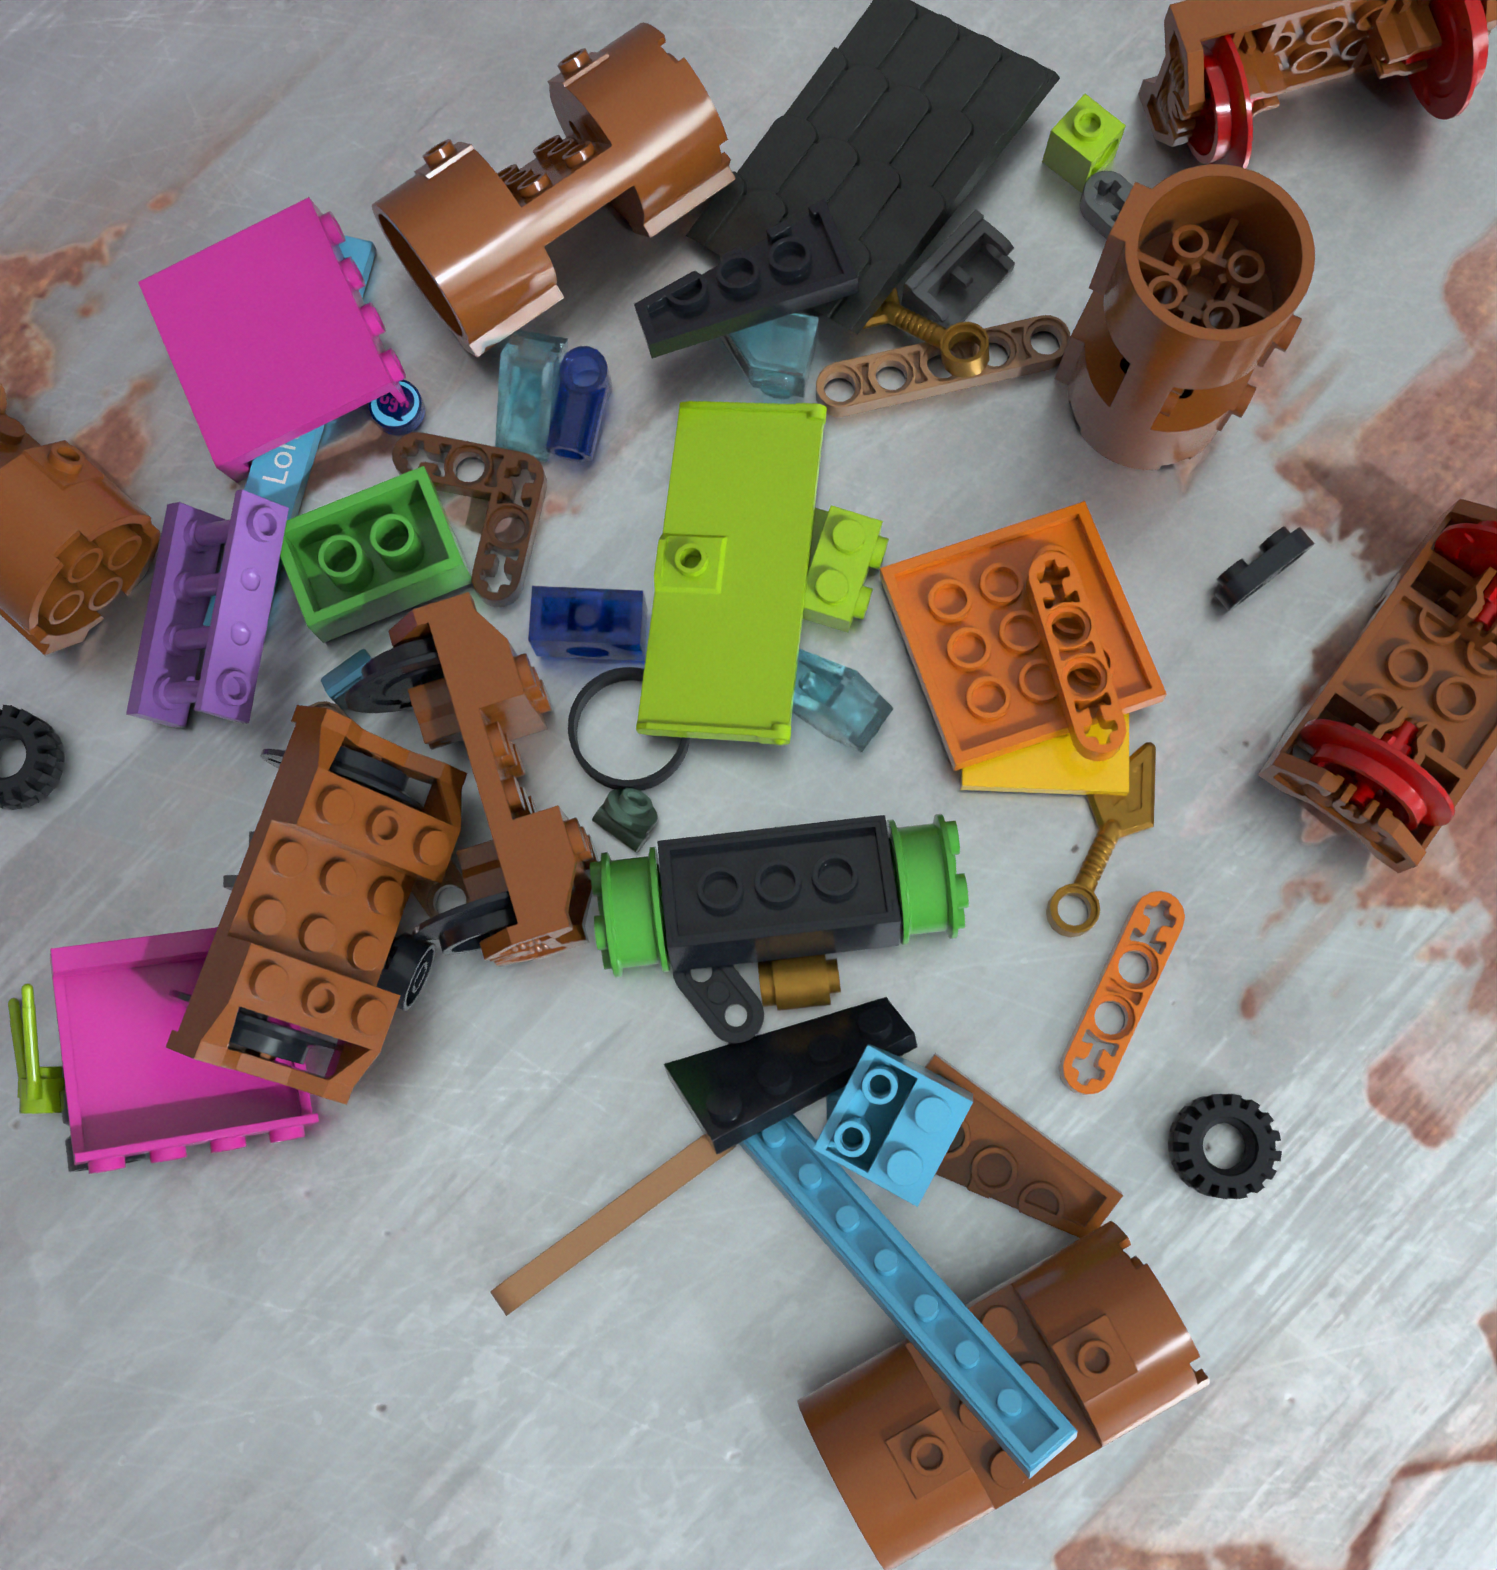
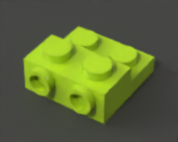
(839, 561)

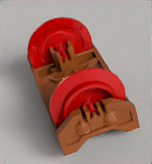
(1238, 55)
(1410, 701)

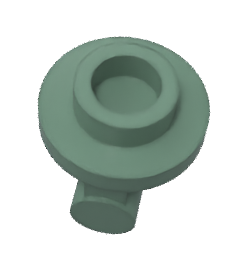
(627, 816)

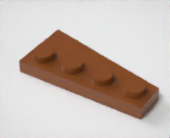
(1020, 1165)

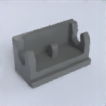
(960, 273)

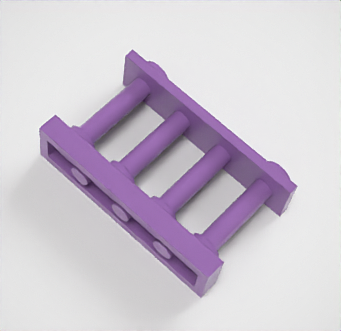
(178, 606)

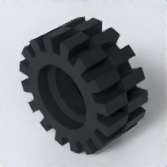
(39, 760)
(1258, 1139)

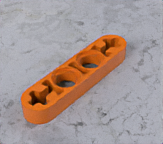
(1083, 653)
(1127, 995)

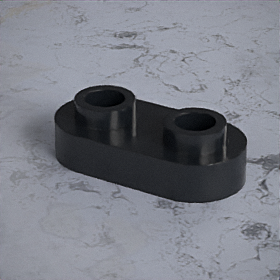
(1279, 552)
(716, 996)

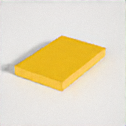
(1053, 769)

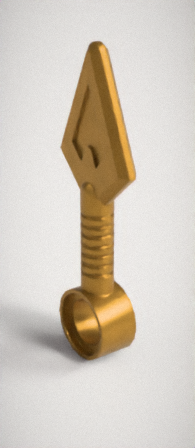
(936, 335)
(1115, 818)

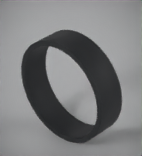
(586, 693)

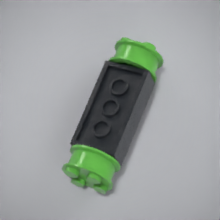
(778, 893)

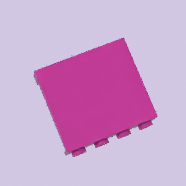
(271, 335)
(122, 1080)

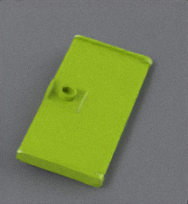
(732, 572)

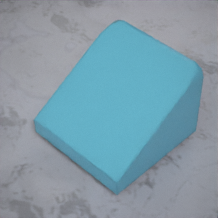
(344, 676)

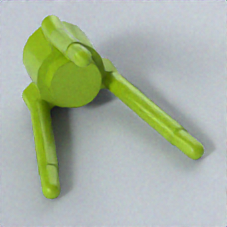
(36, 1084)

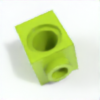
(1083, 142)

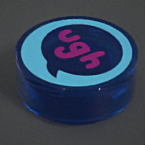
(398, 417)

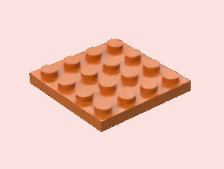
(980, 644)

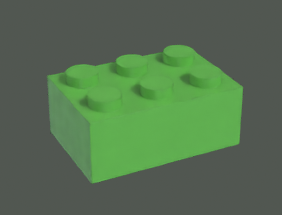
(372, 555)

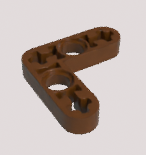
(491, 486)

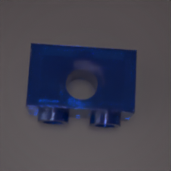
(588, 623)

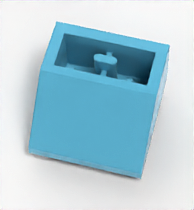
(894, 1123)

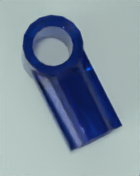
(578, 407)

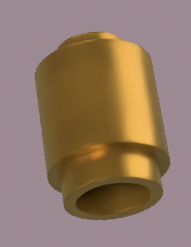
(798, 982)

